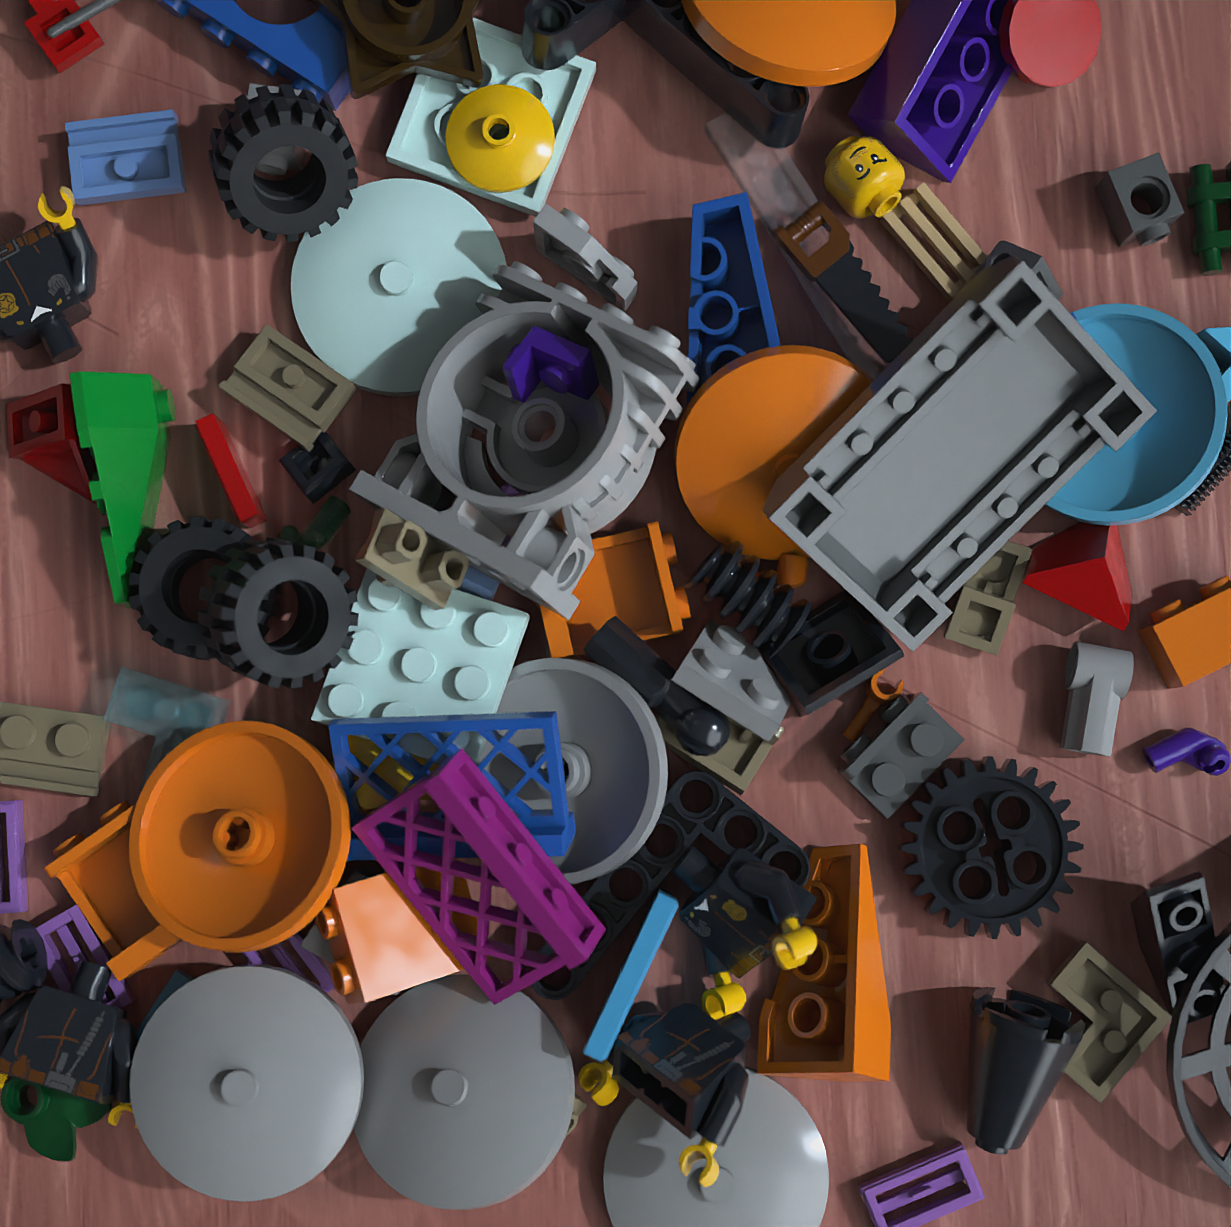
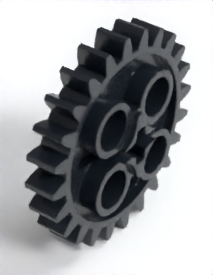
(1037, 831)

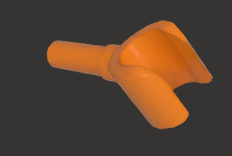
(791, 570)
(871, 705)

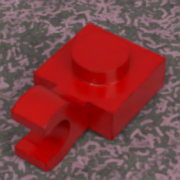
(69, 46)

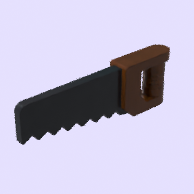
(844, 280)

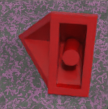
(46, 437)
(1084, 571)

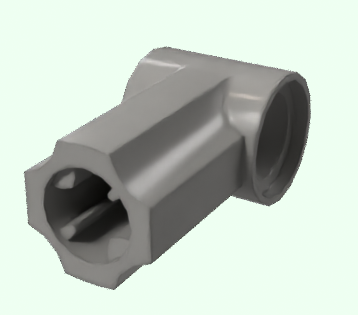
(1096, 684)

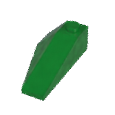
(129, 438)

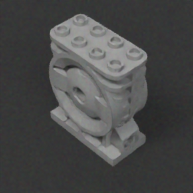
(570, 480)

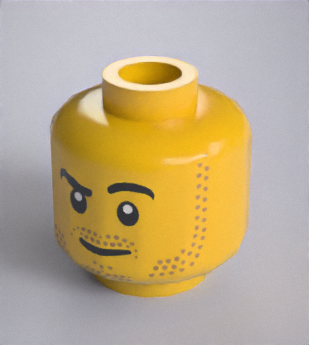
(864, 177)

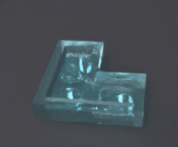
(162, 710)

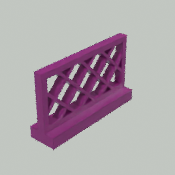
(509, 861)

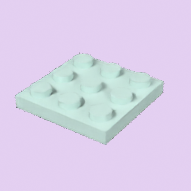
(421, 131)
(422, 662)

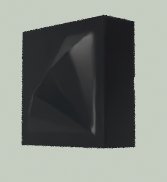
(319, 469)

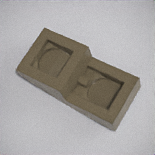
(987, 600)

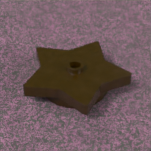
(394, 41)

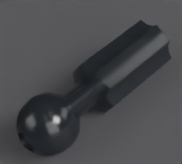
(697, 724)

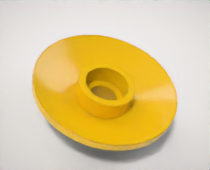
(507, 162)

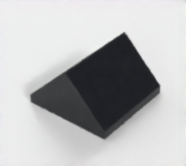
(831, 653)

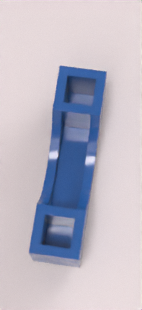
(303, 52)

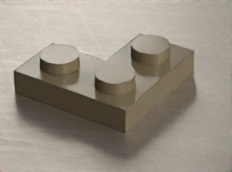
(1118, 1015)

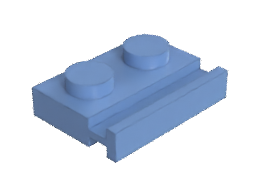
(125, 157)

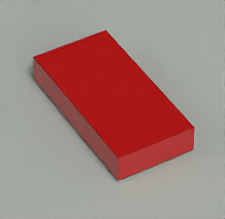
(230, 471)

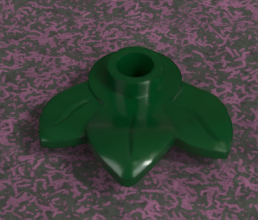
(54, 1118)

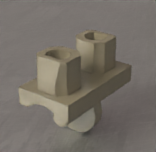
(411, 560)

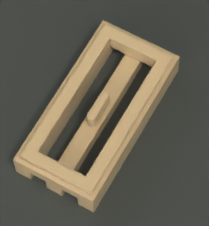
(949, 225)

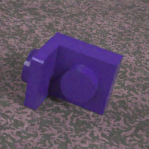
(553, 360)

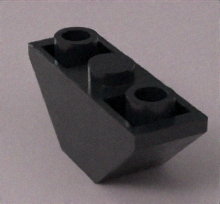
(1172, 933)

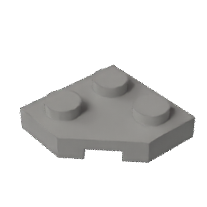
(566, 243)
(734, 680)

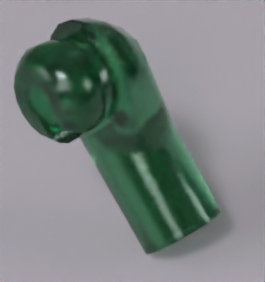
(322, 525)

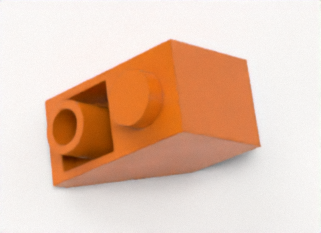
(1193, 638)

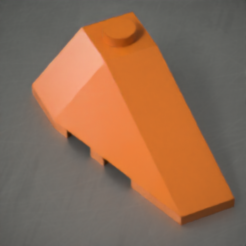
(834, 1009)

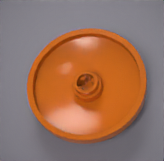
(796, 38)
(749, 429)
(239, 836)

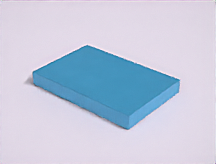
(631, 975)

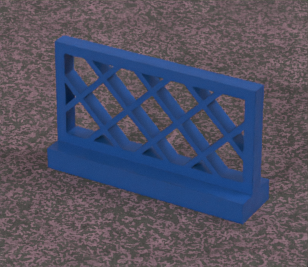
(549, 827)

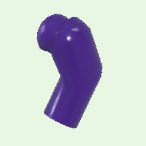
(1191, 748)

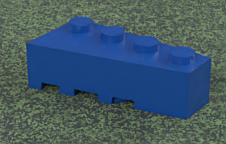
(728, 287)

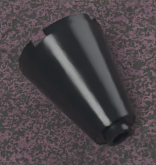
(1014, 1064)

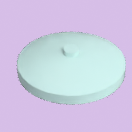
(393, 282)

